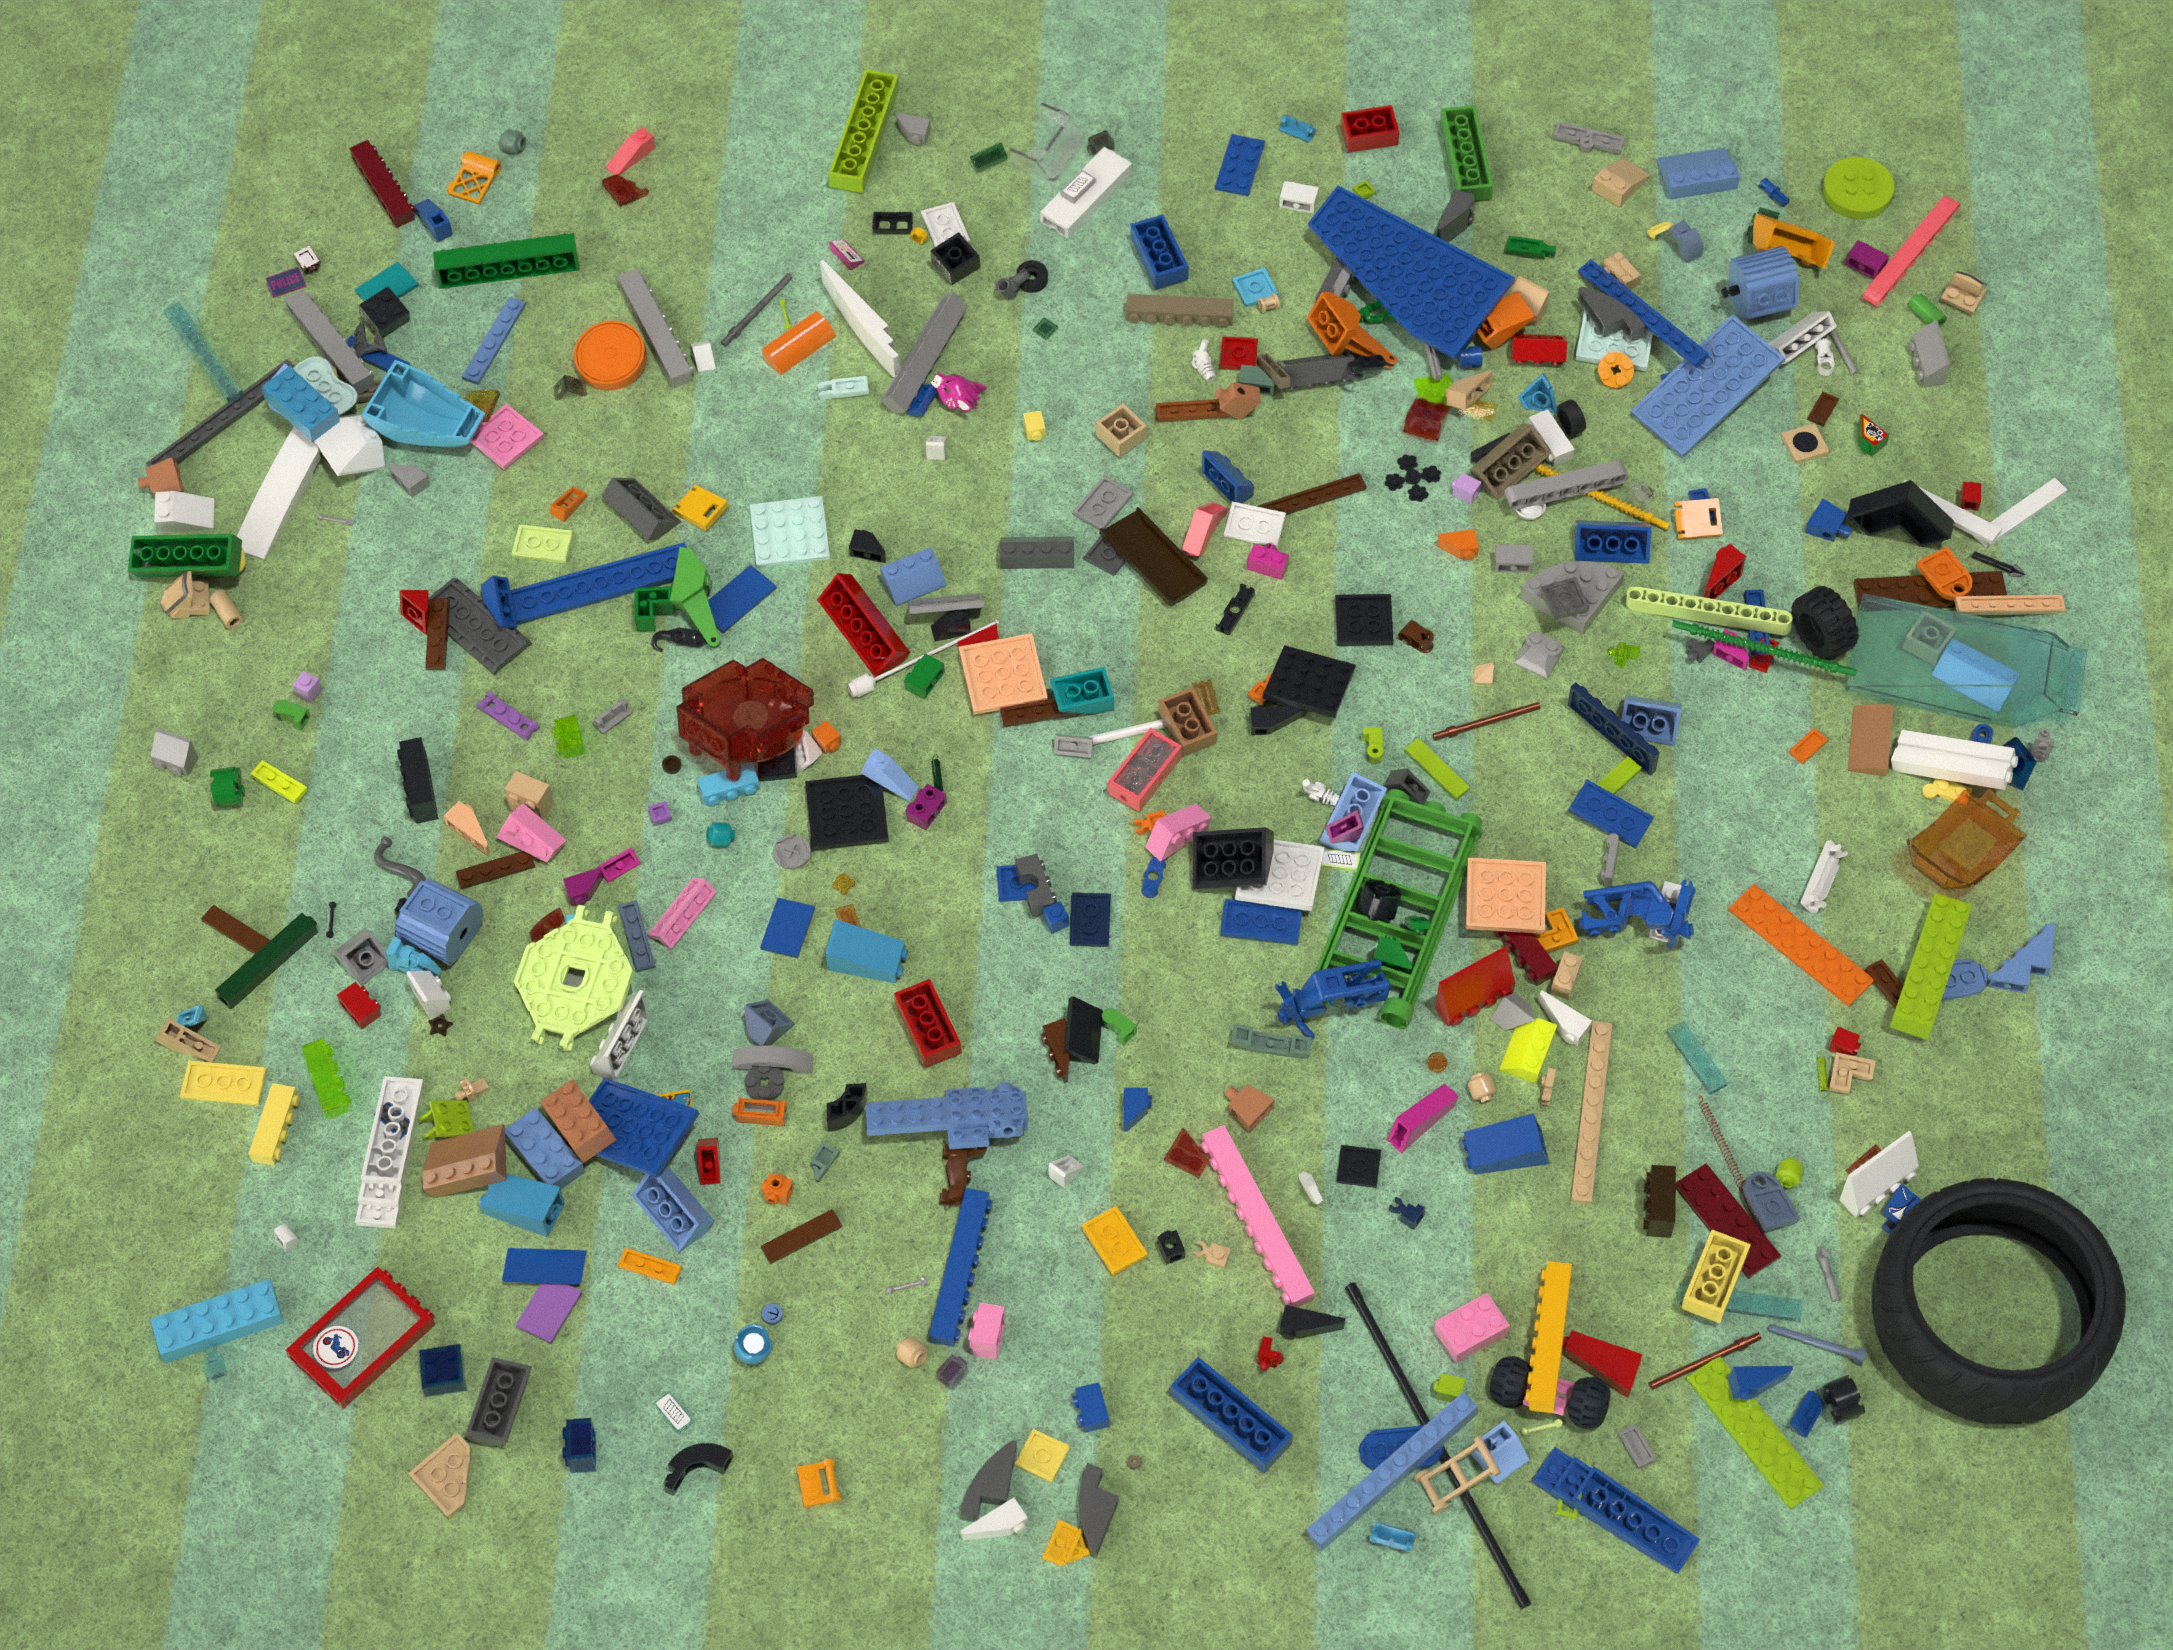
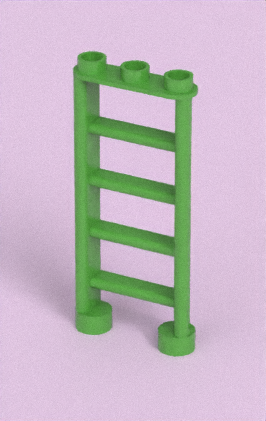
(1398, 1011)

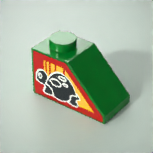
(1870, 436)

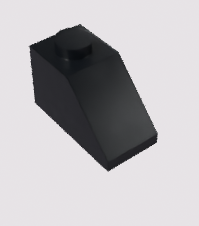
(866, 546)
(951, 625)

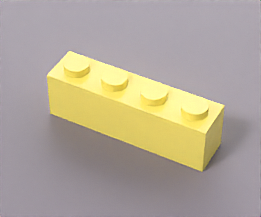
(274, 1124)

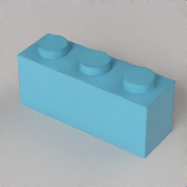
(719, 788)

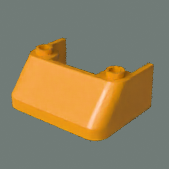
(1799, 241)

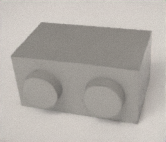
(1513, 558)

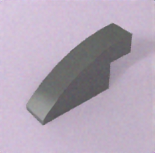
(1610, 314)
(990, 1483)
(1096, 1508)

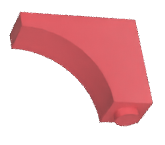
(1202, 527)

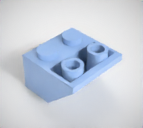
(1505, 1450)

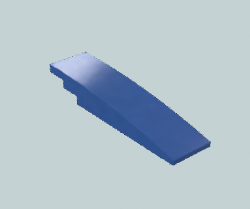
(1616, 1509)

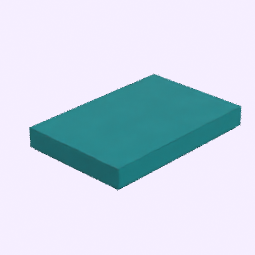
(394, 277)

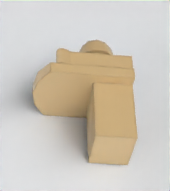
(471, 1090)

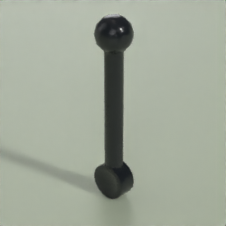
(332, 905)

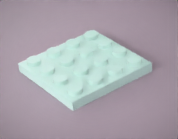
(1594, 346)
(789, 531)

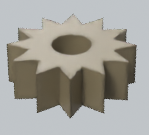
(1134, 1466)

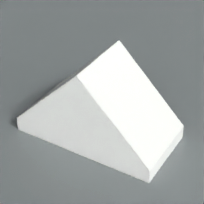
(703, 356)
(936, 447)
(1064, 1170)

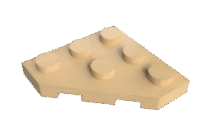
(445, 1475)

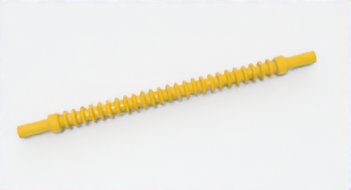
(1647, 517)

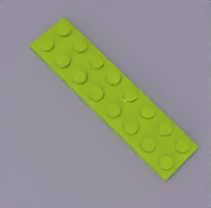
(1756, 1435)

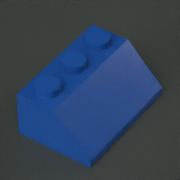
(1226, 477)

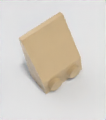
(1619, 181)

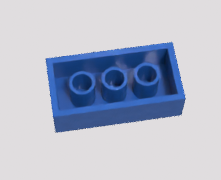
(1159, 251)

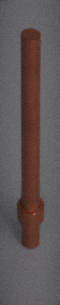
(1452, 731)
(1740, 1344)

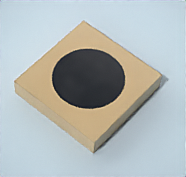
(1805, 443)

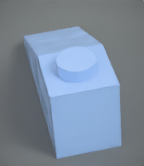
(889, 774)

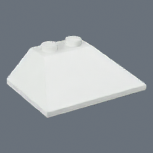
(352, 446)

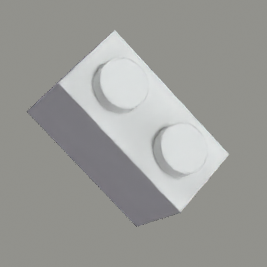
(1298, 197)

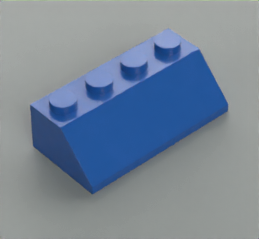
(1612, 541)

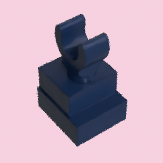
(1410, 1214)

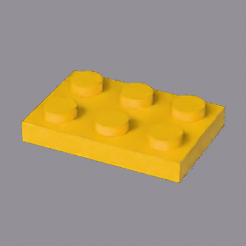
(1114, 1240)

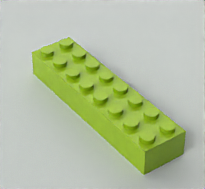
(864, 131)
(1931, 966)

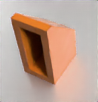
(1460, 543)

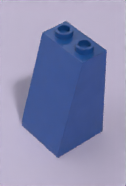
(1506, 1145)

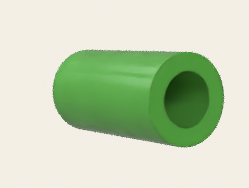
(1927, 310)

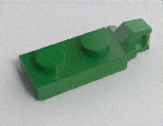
(1529, 247)
(1417, 924)

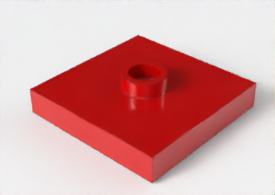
(1238, 352)

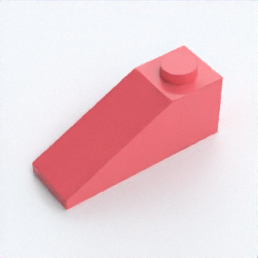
(632, 151)

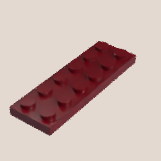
(1725, 1215)

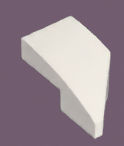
(1310, 1187)

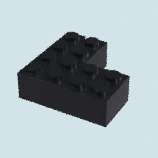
(1904, 508)

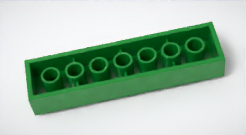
(506, 260)

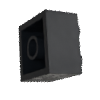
(955, 258)
(384, 312)

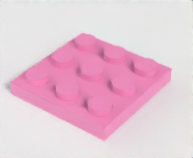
(506, 436)

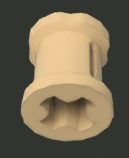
(1268, 303)

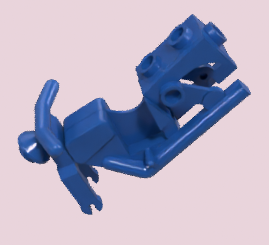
(1641, 900)
(1332, 985)

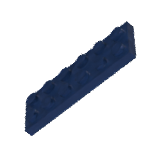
(1613, 728)

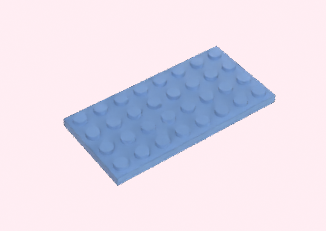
(1699, 398)

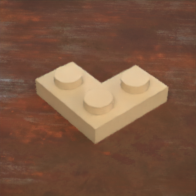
(1848, 1067)

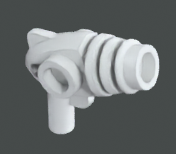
(1203, 362)
(1317, 791)

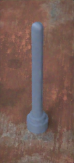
(1856, 1355)

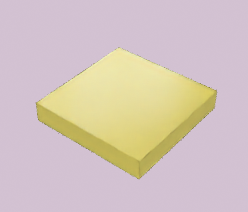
(1042, 1456)

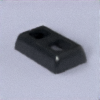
(893, 218)

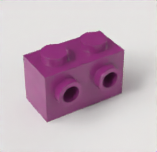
(1866, 259)
(926, 806)

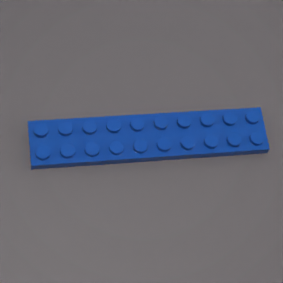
(595, 584)

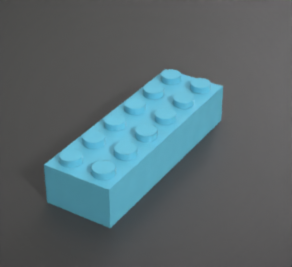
(217, 1320)

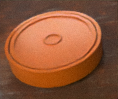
(610, 355)

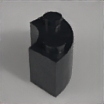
(847, 1107)

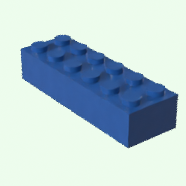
(1231, 1414)

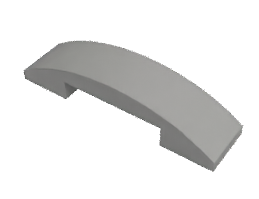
(773, 1057)

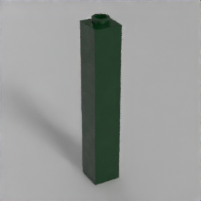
(267, 960)

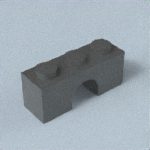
(1032, 870)

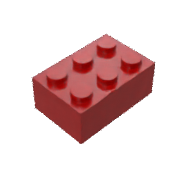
(1369, 128)

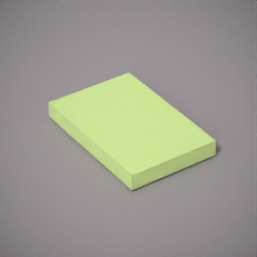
(542, 543)

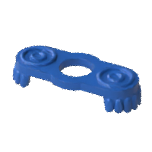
(1150, 887)

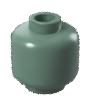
(512, 141)

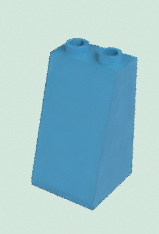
(865, 953)
(524, 1203)

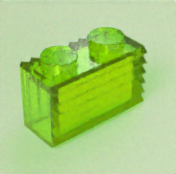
(569, 737)

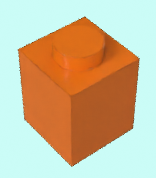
(826, 737)

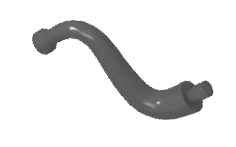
(403, 870)

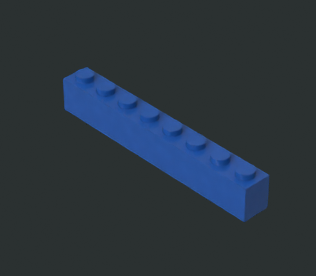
(959, 1267)

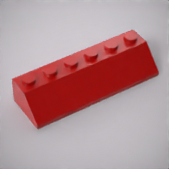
(862, 624)

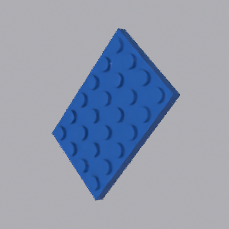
(643, 1124)

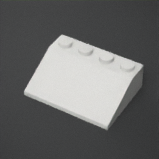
(621, 1038)
(1880, 1176)

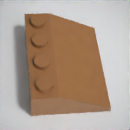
(465, 1162)

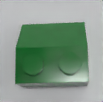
(1392, 955)

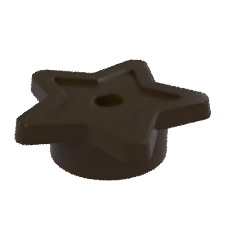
(439, 1020)

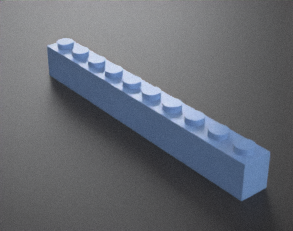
(1392, 1471)

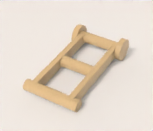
(1425, 1475)

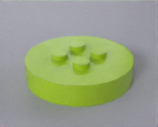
(1858, 188)

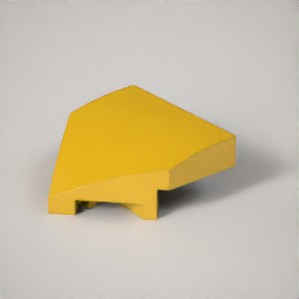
(1065, 1545)

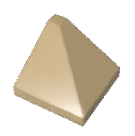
(1484, 674)

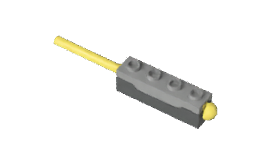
(1337, 280)

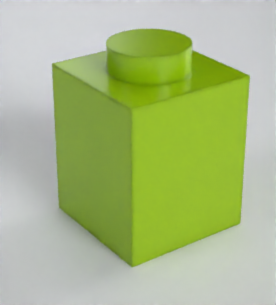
(1448, 1387)

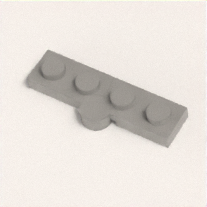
(1588, 138)

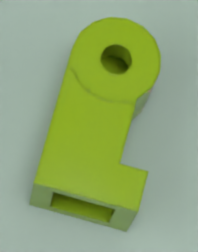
(1375, 744)

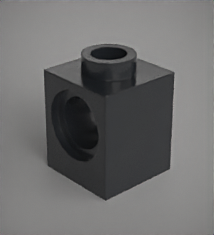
(1171, 1254)

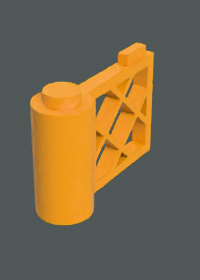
(480, 166)

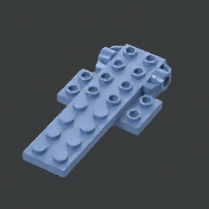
(966, 1113)

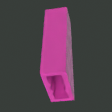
(1421, 1117)

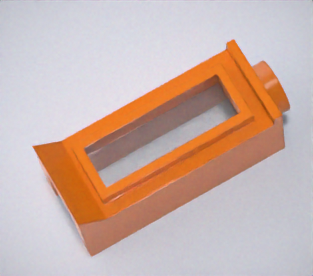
(760, 1111)

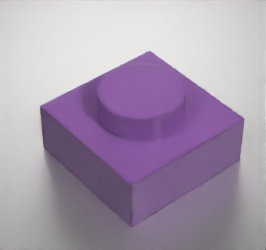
(659, 813)

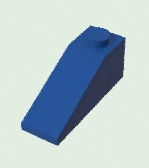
(499, 600)
(1751, 1381)

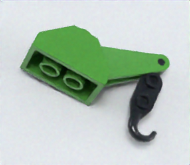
(690, 595)

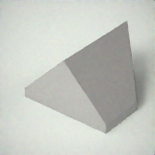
(1513, 1012)

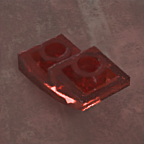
(551, 920)

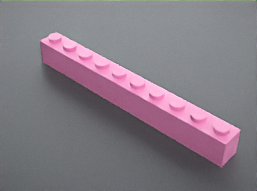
(1258, 1217)

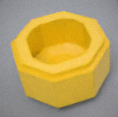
(919, 235)

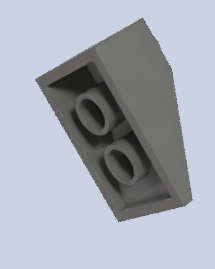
(1457, 215)

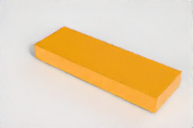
(650, 1266)

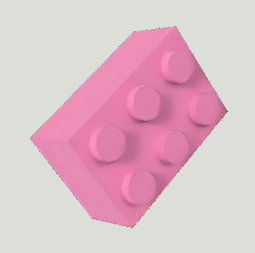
(1471, 1327)

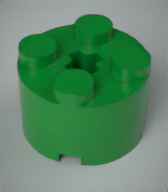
(226, 786)

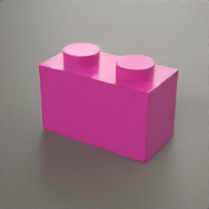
(1268, 562)

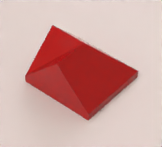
(415, 608)

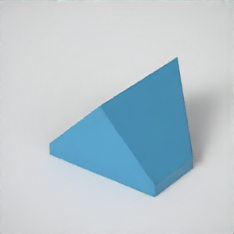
(1539, 396)

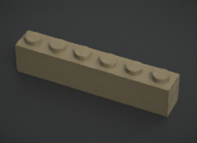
(1179, 310)

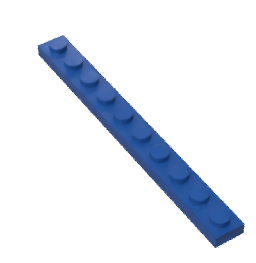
(1651, 318)

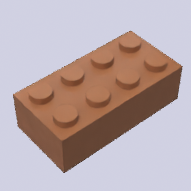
(578, 1121)

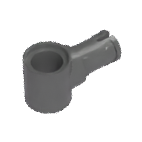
(1010, 286)

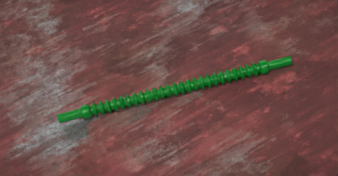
(1695, 629)

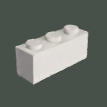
(1553, 437)

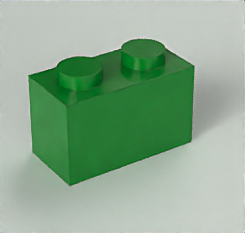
(924, 676)

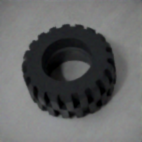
(1824, 623)

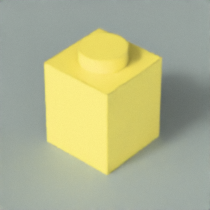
(1034, 425)

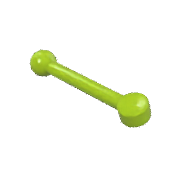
(782, 302)

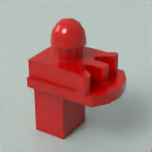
(1268, 1357)

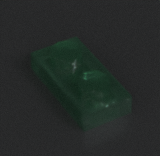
(988, 157)

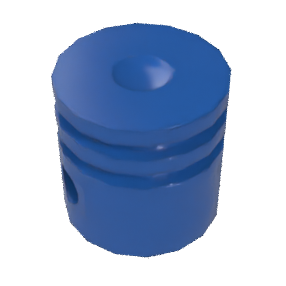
(1470, 357)

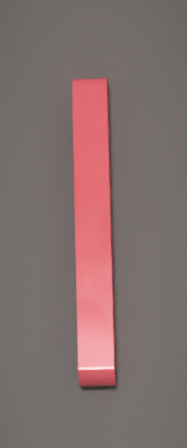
(1910, 250)

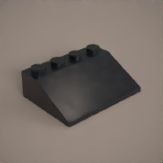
(1232, 858)

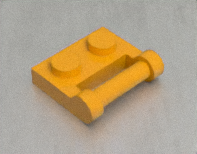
(811, 1483)

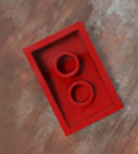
(1725, 571)

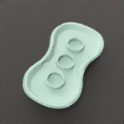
(320, 375)

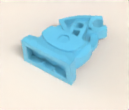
(406, 959)

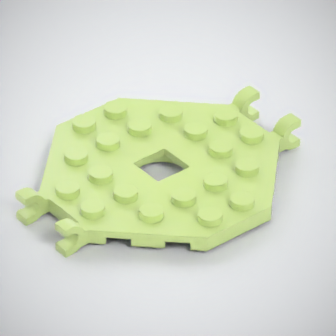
(545, 968)

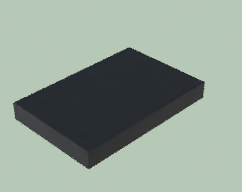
(1083, 1030)

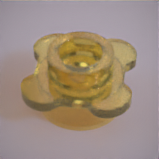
(843, 878)

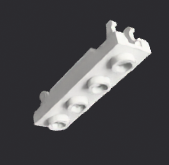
(1822, 877)

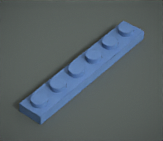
(493, 340)

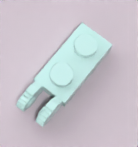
(843, 387)

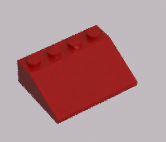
(1475, 987)

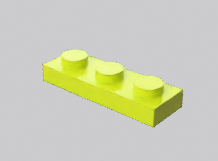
(279, 782)

